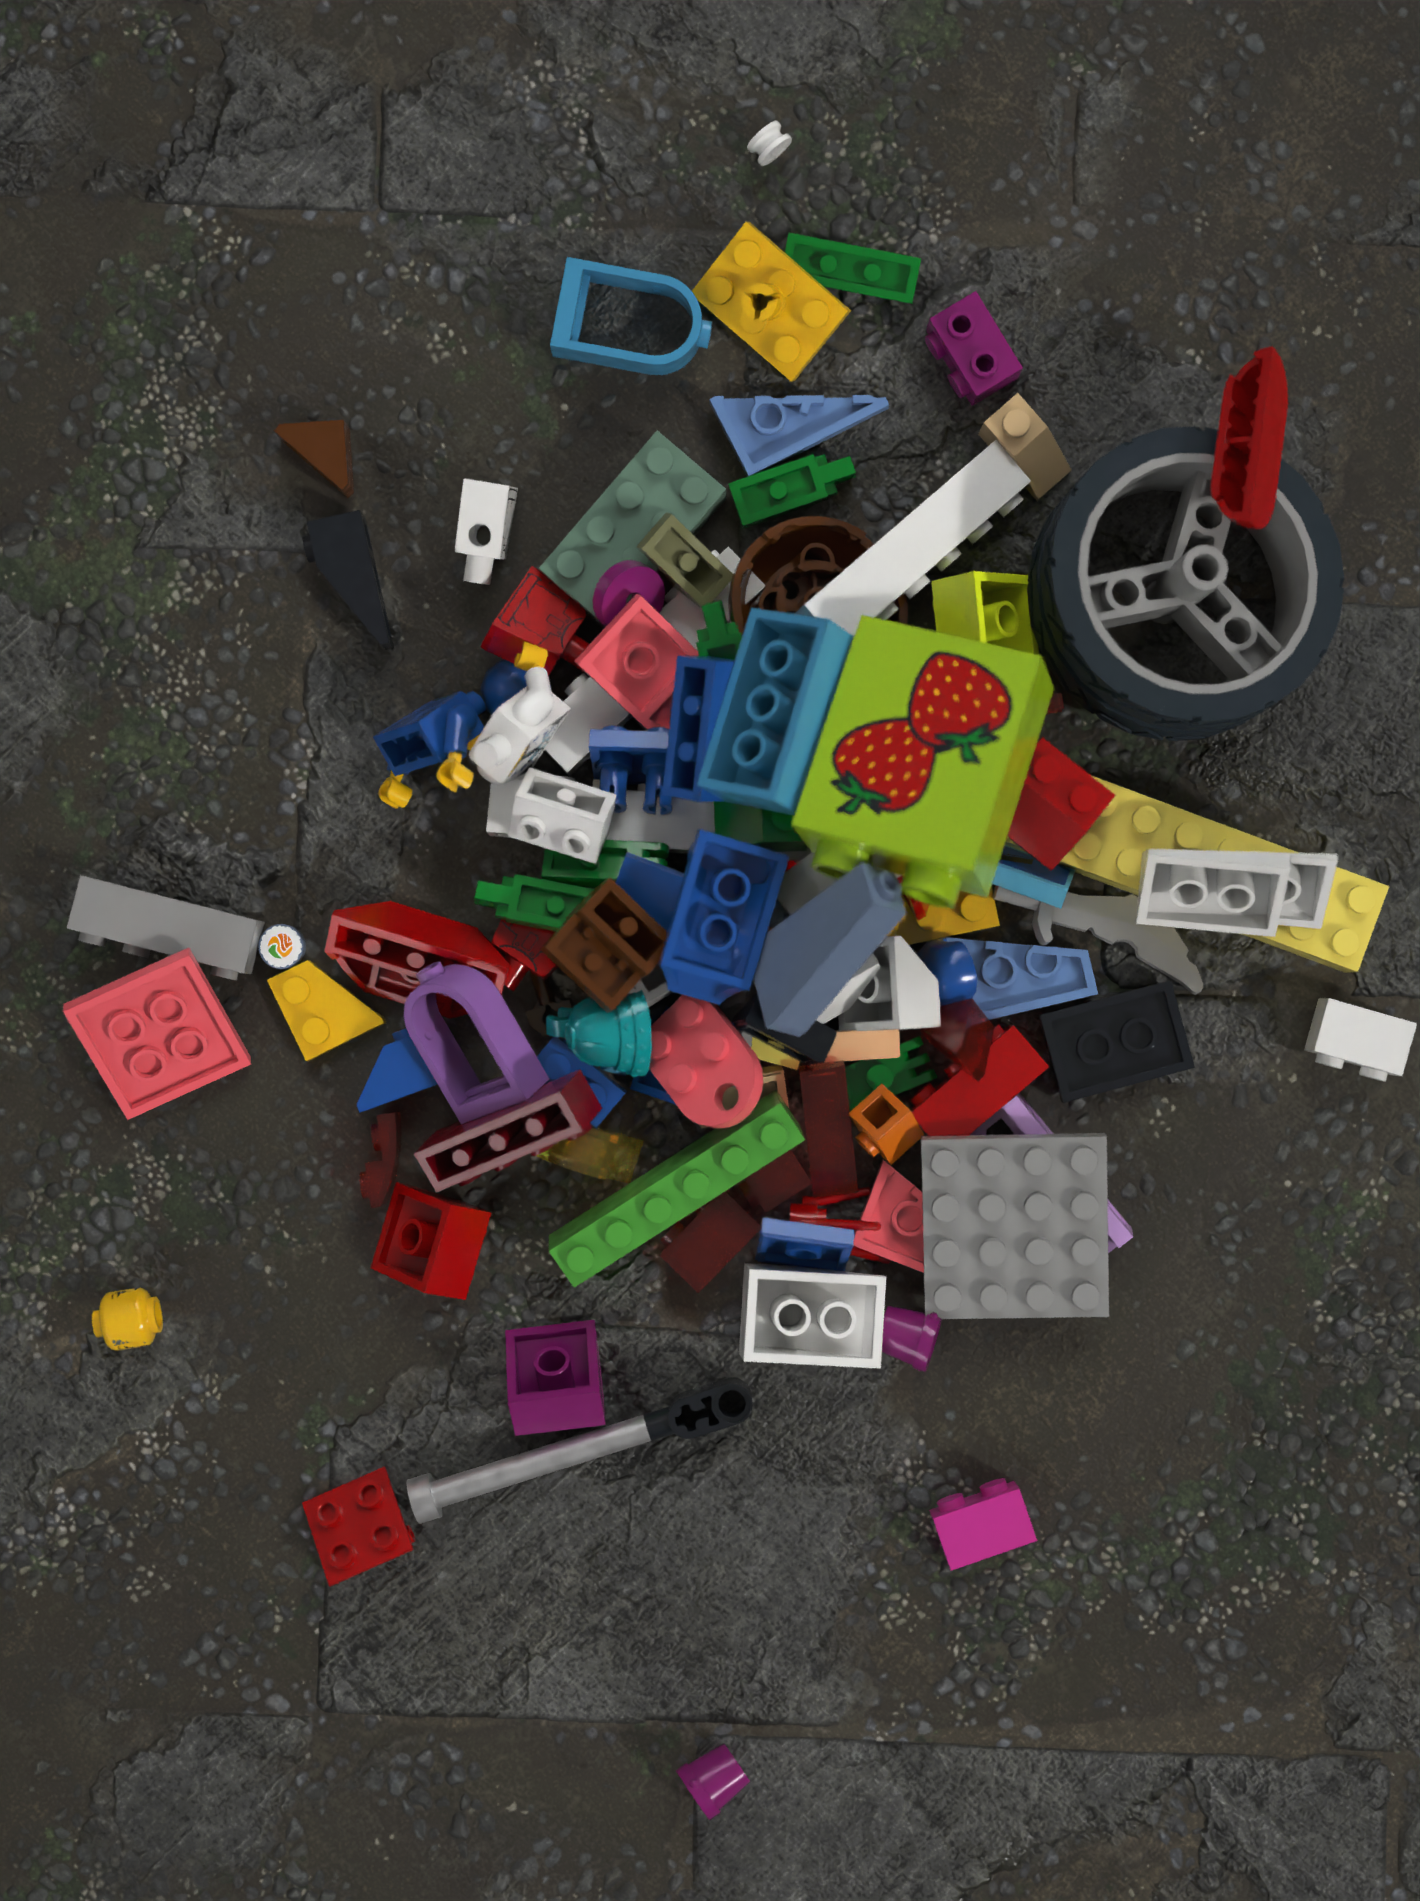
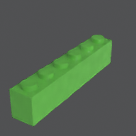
(674, 1189)

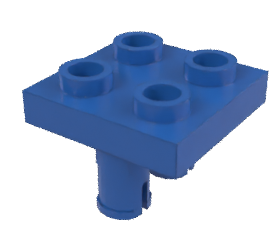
(631, 758)

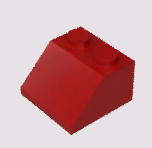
(1055, 805)
(430, 1241)

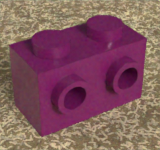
(972, 349)

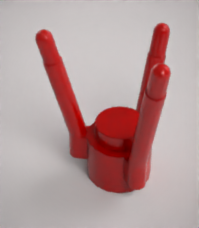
(810, 1213)

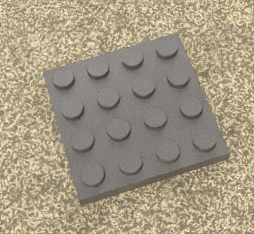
(1015, 1226)

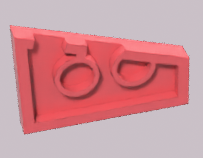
(899, 1210)

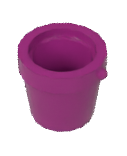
(910, 1336)
(713, 1779)

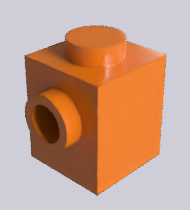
(885, 1125)

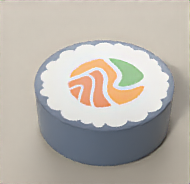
(282, 946)

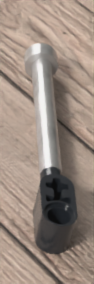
(430, 1496)

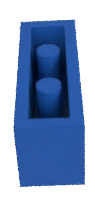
(694, 712)

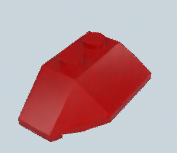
(390, 943)

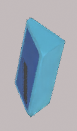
(1028, 877)

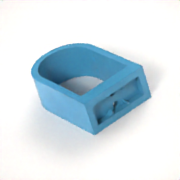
(571, 309)

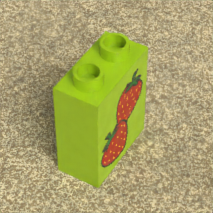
(923, 759)

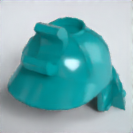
(607, 1039)

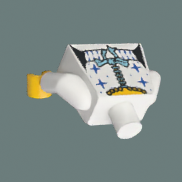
(521, 725)

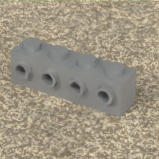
(164, 925)

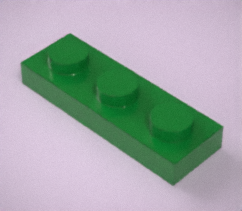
(856, 267)

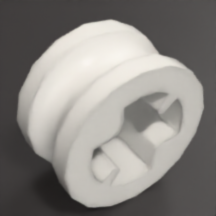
(769, 143)

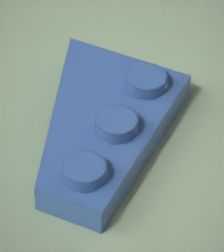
(1027, 976)

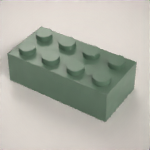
(648, 487)

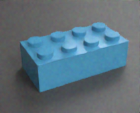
(774, 709)

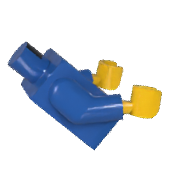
(427, 738)

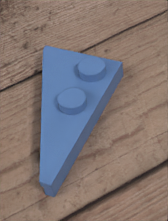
(776, 429)

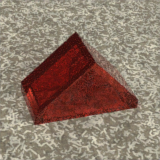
(963, 1036)

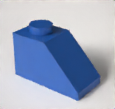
(396, 1073)

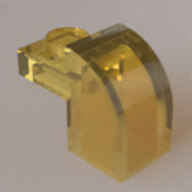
(598, 1154)

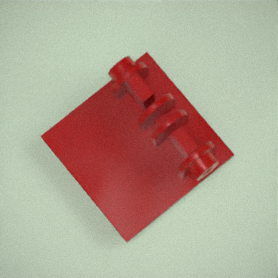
(358, 1526)

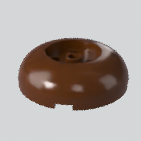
(803, 553)

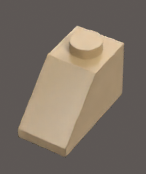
(1028, 444)

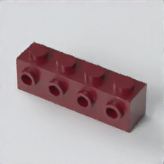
(500, 1138)

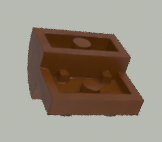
(607, 944)

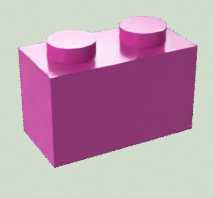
(982, 1523)

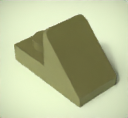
(684, 561)

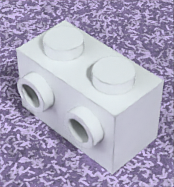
(562, 815)
(1360, 1038)

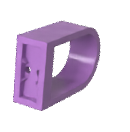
(497, 1027)

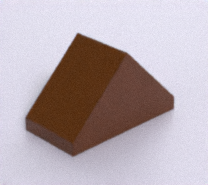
(324, 447)

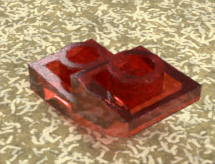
(381, 1173)

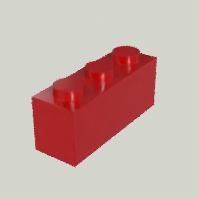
(964, 1104)

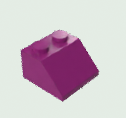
(554, 1377)

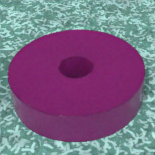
(621, 581)

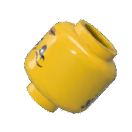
(128, 1319)

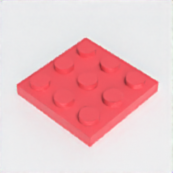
(157, 1033)

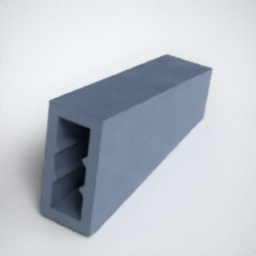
(823, 947)

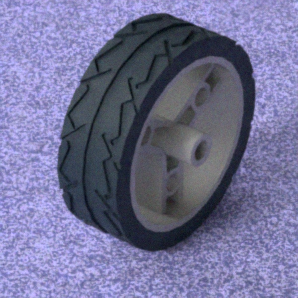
(1073, 610)

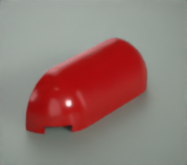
(1251, 440)

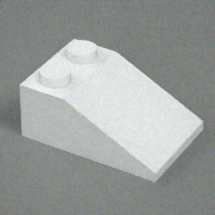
(811, 1316)

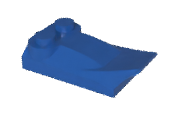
(721, 917)

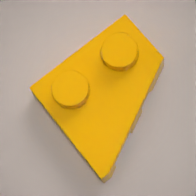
(320, 1009)

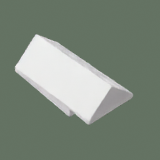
(1234, 890)

